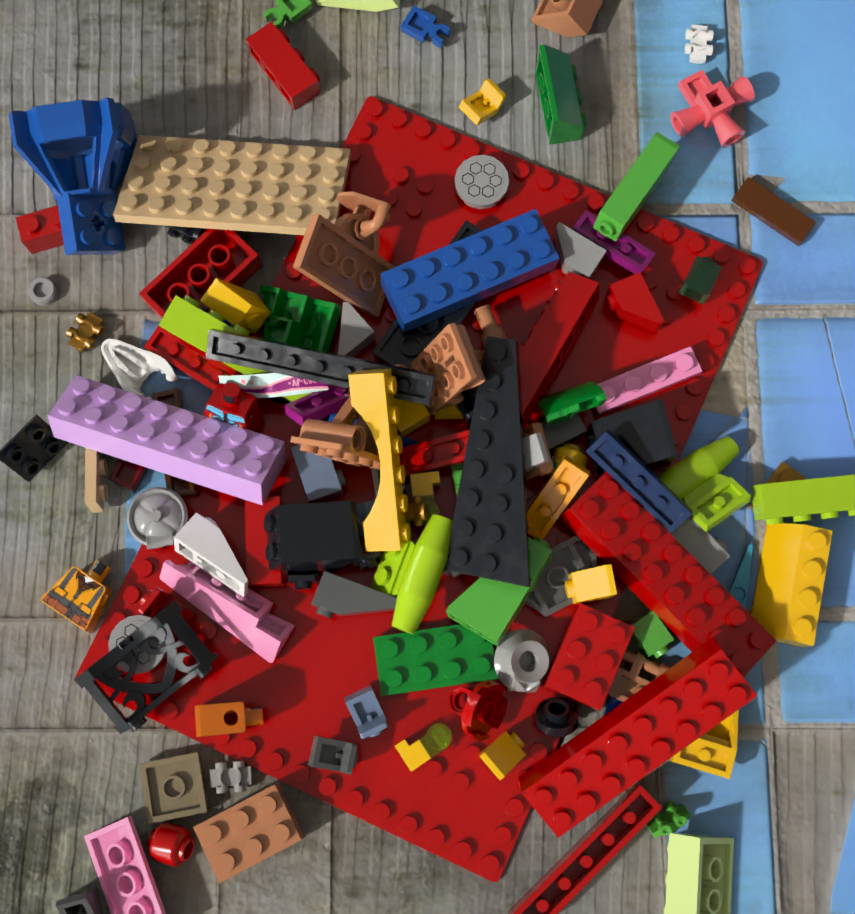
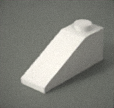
(207, 548)

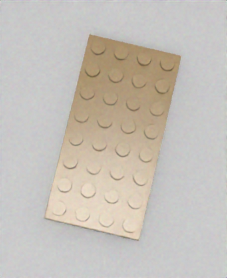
(231, 184)

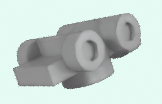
(237, 776)

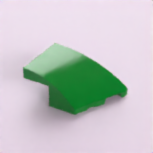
(299, 319)
(565, 403)

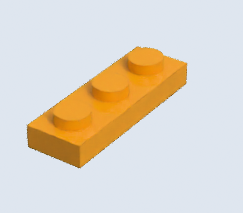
(555, 496)

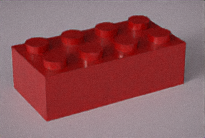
(211, 256)

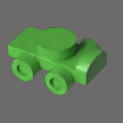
(670, 821)

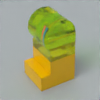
(423, 485)
(436, 739)

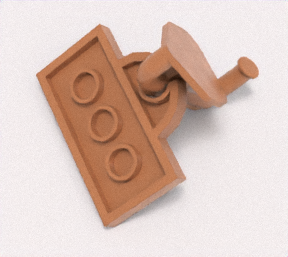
(345, 253)

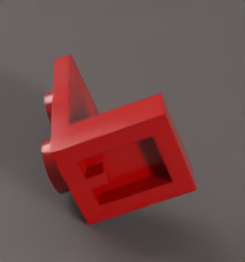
(157, 600)

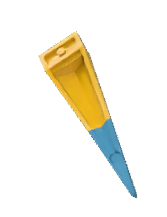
(718, 747)

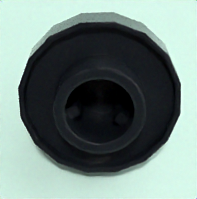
(557, 716)

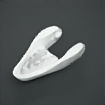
(134, 364)

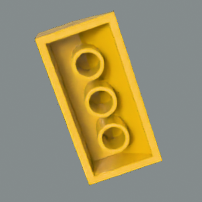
(791, 581)

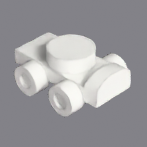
(698, 44)

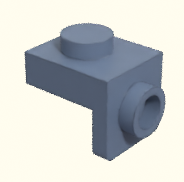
(366, 712)

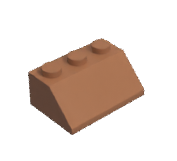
(567, 17)

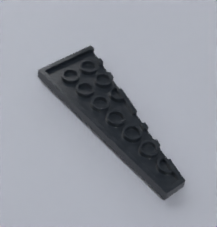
(490, 506)

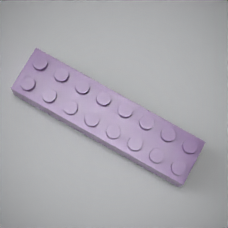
(168, 439)

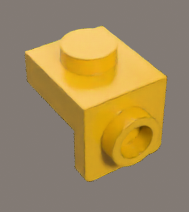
(483, 103)

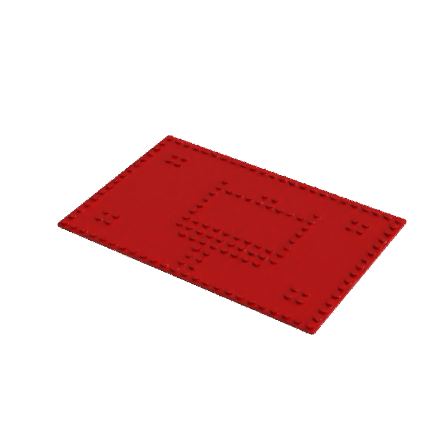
(454, 798)

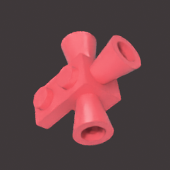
(712, 106)

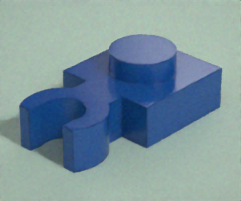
(422, 24)

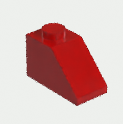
(634, 302)

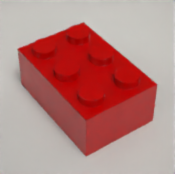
(588, 657)

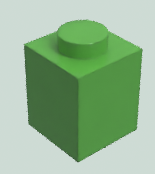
(651, 635)

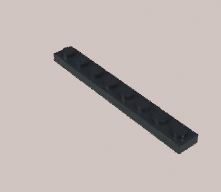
(312, 364)

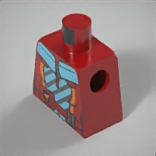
(234, 407)

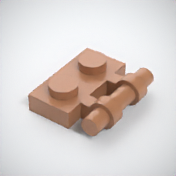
(628, 682)

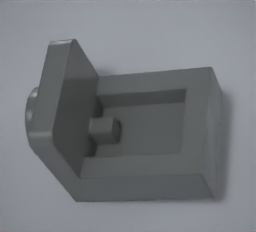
(333, 755)

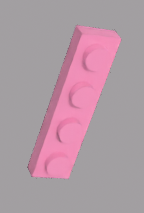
(649, 379)

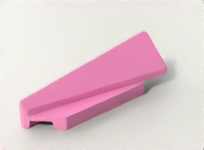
(241, 616)

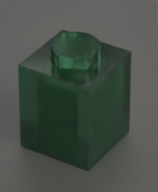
(700, 279)

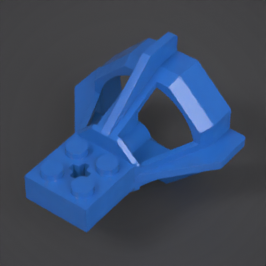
(82, 157)

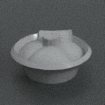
(156, 517)
(522, 661)

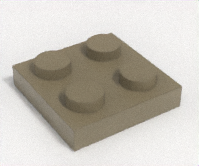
(174, 787)

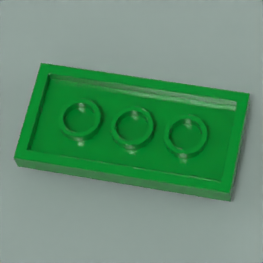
(432, 659)

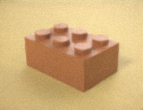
(249, 832)

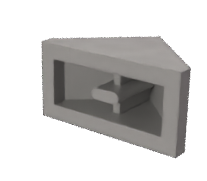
(354, 332)

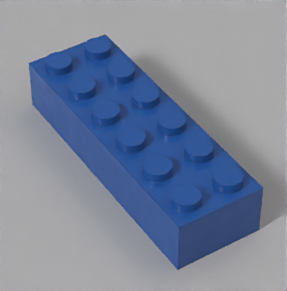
(469, 270)

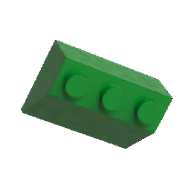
(559, 96)

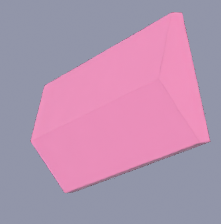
(124, 869)

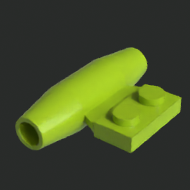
(702, 487)
(415, 573)

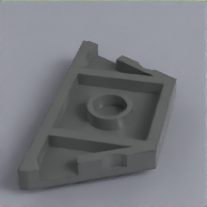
(550, 590)

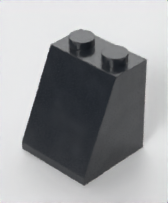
(642, 430)
(312, 536)

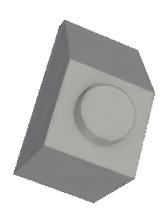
(577, 252)

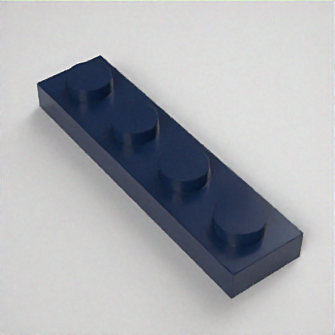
(639, 481)

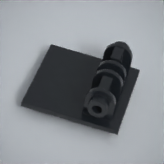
(31, 448)

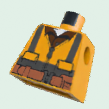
(81, 595)

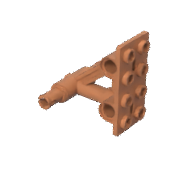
(456, 360)
(341, 438)

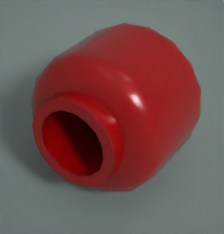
(171, 844)

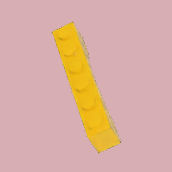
(373, 399)

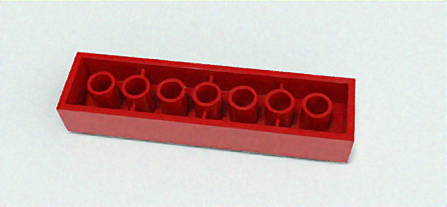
(664, 573)
(636, 737)

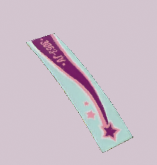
(273, 384)

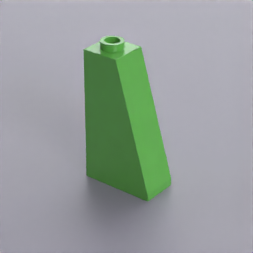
(636, 187)
(493, 605)

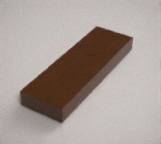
(773, 211)

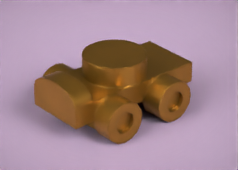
(86, 333)
(417, 511)

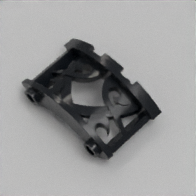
(107, 672)

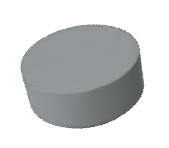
(43, 291)

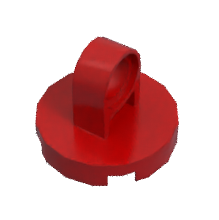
(482, 710)

